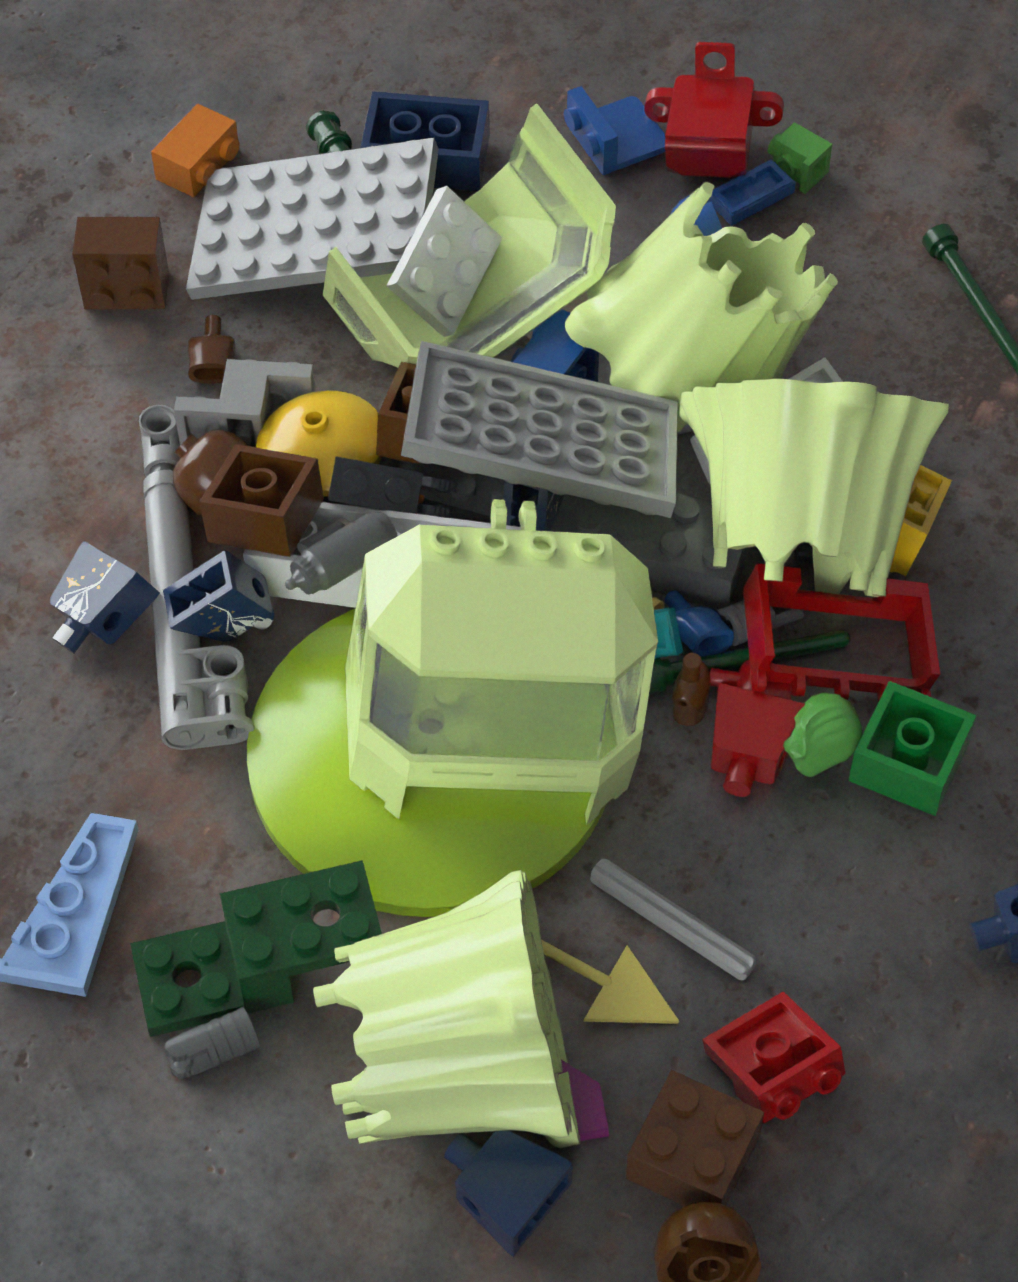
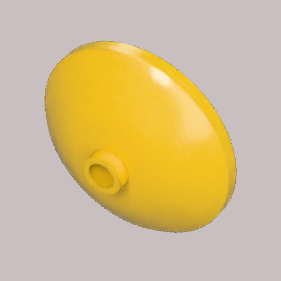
(322, 428)

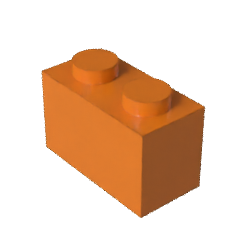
(195, 150)

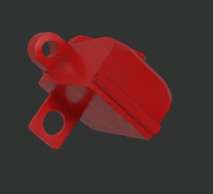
(711, 116)

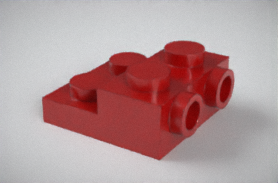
(776, 1057)

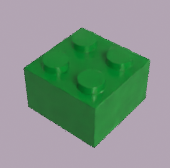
(912, 748)

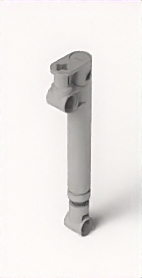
(190, 688)

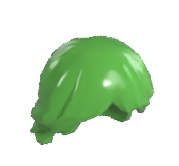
(823, 734)

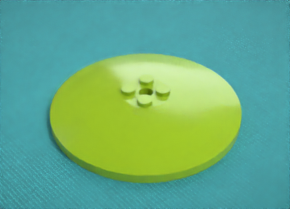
(446, 839)

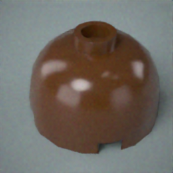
(200, 462)
(706, 1246)

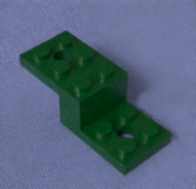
(255, 949)

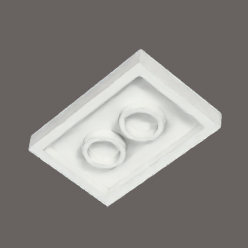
(444, 261)

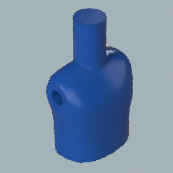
(700, 626)

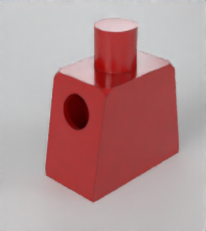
(750, 737)

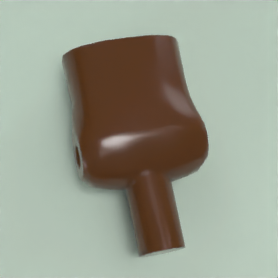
(210, 353)
(691, 691)

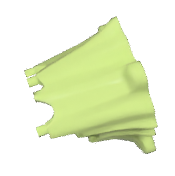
(701, 306)
(812, 469)
(456, 1025)

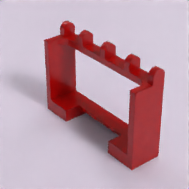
(902, 602)

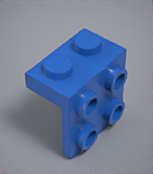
(613, 133)

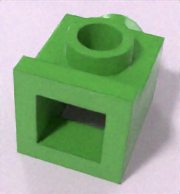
(801, 155)

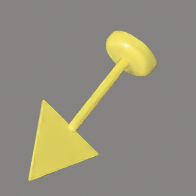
(626, 993)

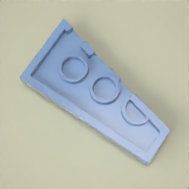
(69, 923)

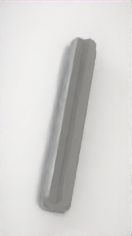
(673, 919)

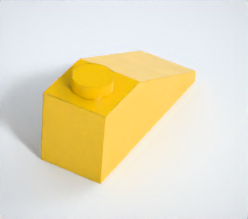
(922, 507)

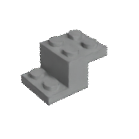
(246, 400)

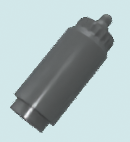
(338, 551)

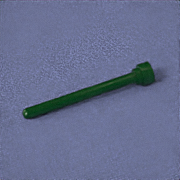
(942, 244)
(665, 671)

